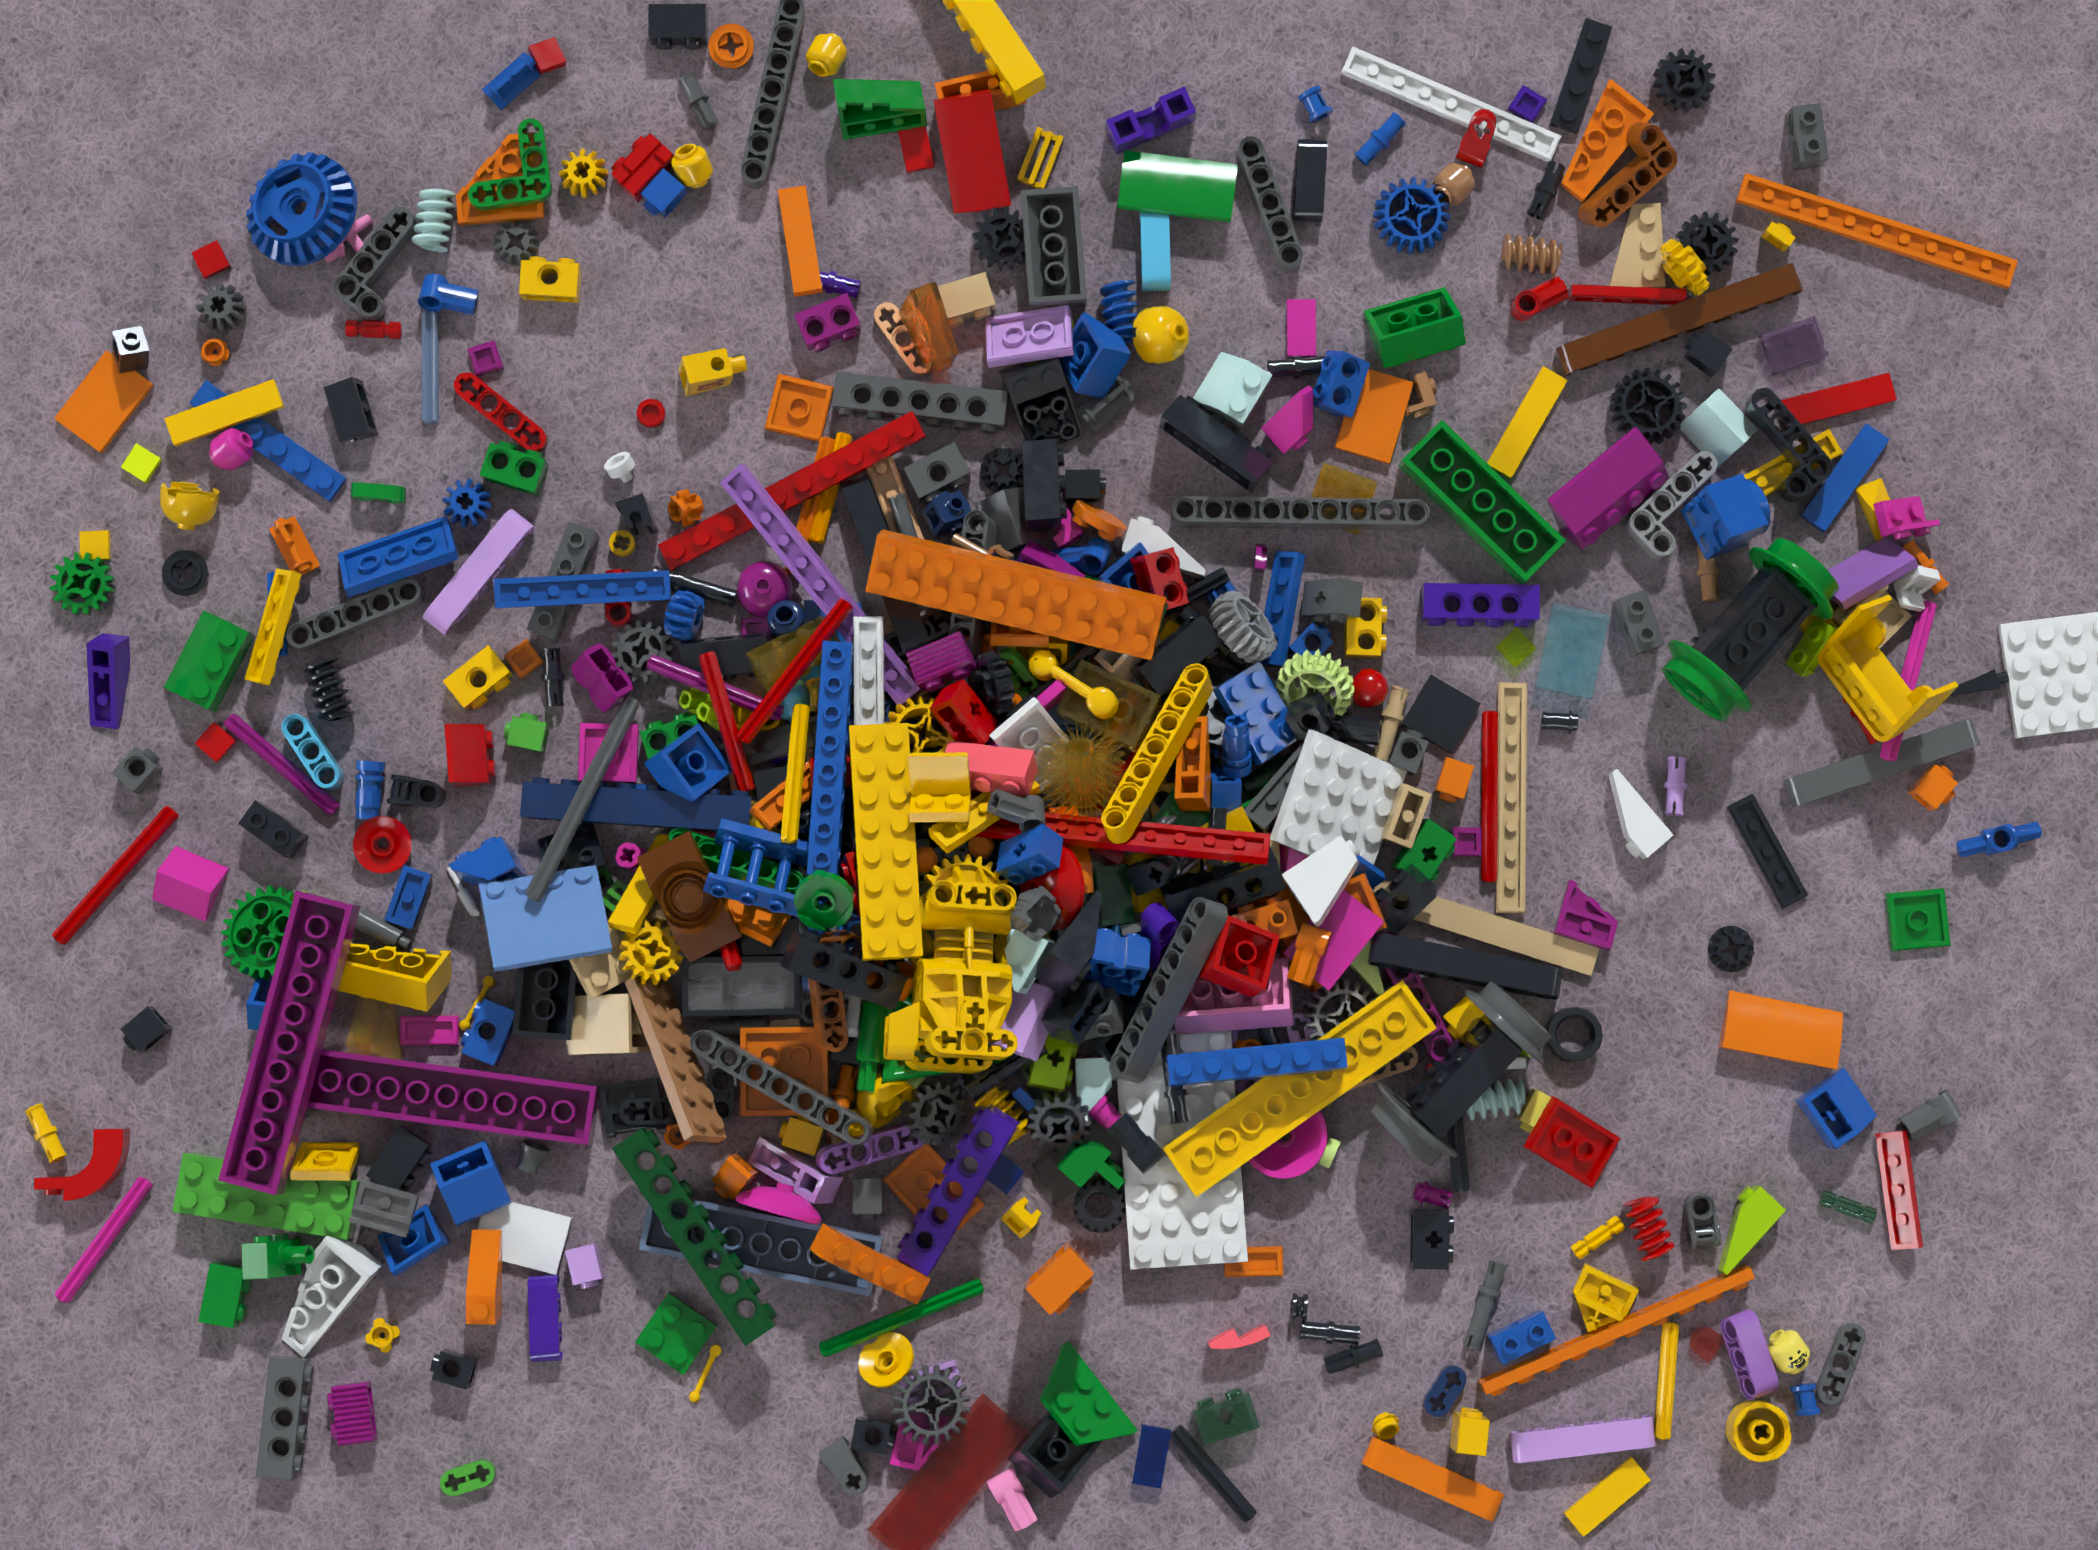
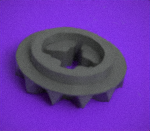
(514, 255)

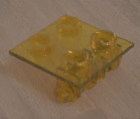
(1340, 483)

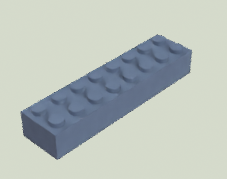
(764, 1244)

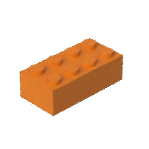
(1059, 1279)

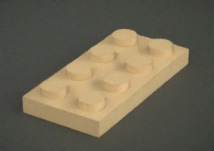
(605, 970)

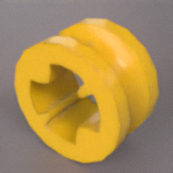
(625, 535)

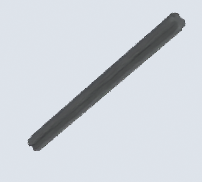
(582, 799)

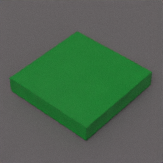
(1917, 919)

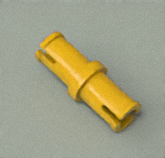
(46, 1133)

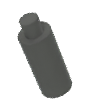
(381, 930)

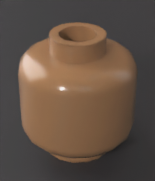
(1455, 182)

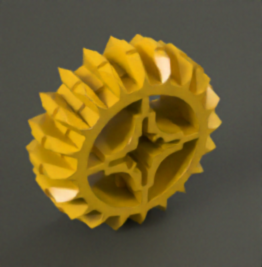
(932, 737)

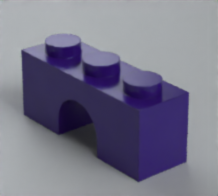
(1136, 128)

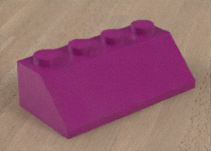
(1607, 489)

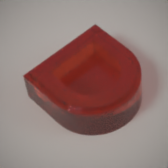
(1705, 1342)

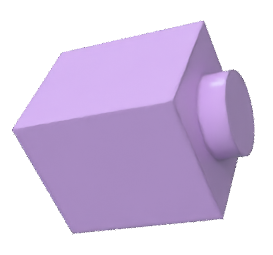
(585, 1265)

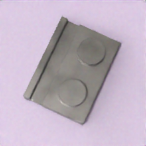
(384, 1208)

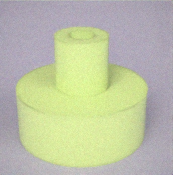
(1329, 1153)

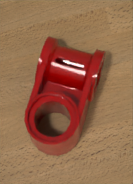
(1477, 141)

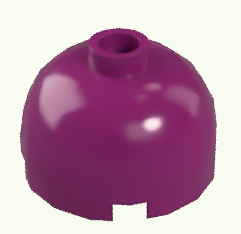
(763, 586)

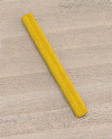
(795, 774)

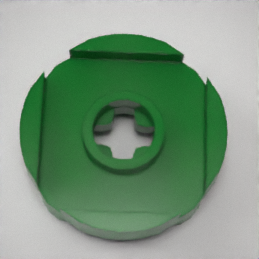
(826, 916)

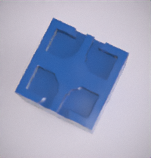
(1727, 515)

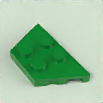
(1082, 1402)

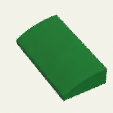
(1177, 186)

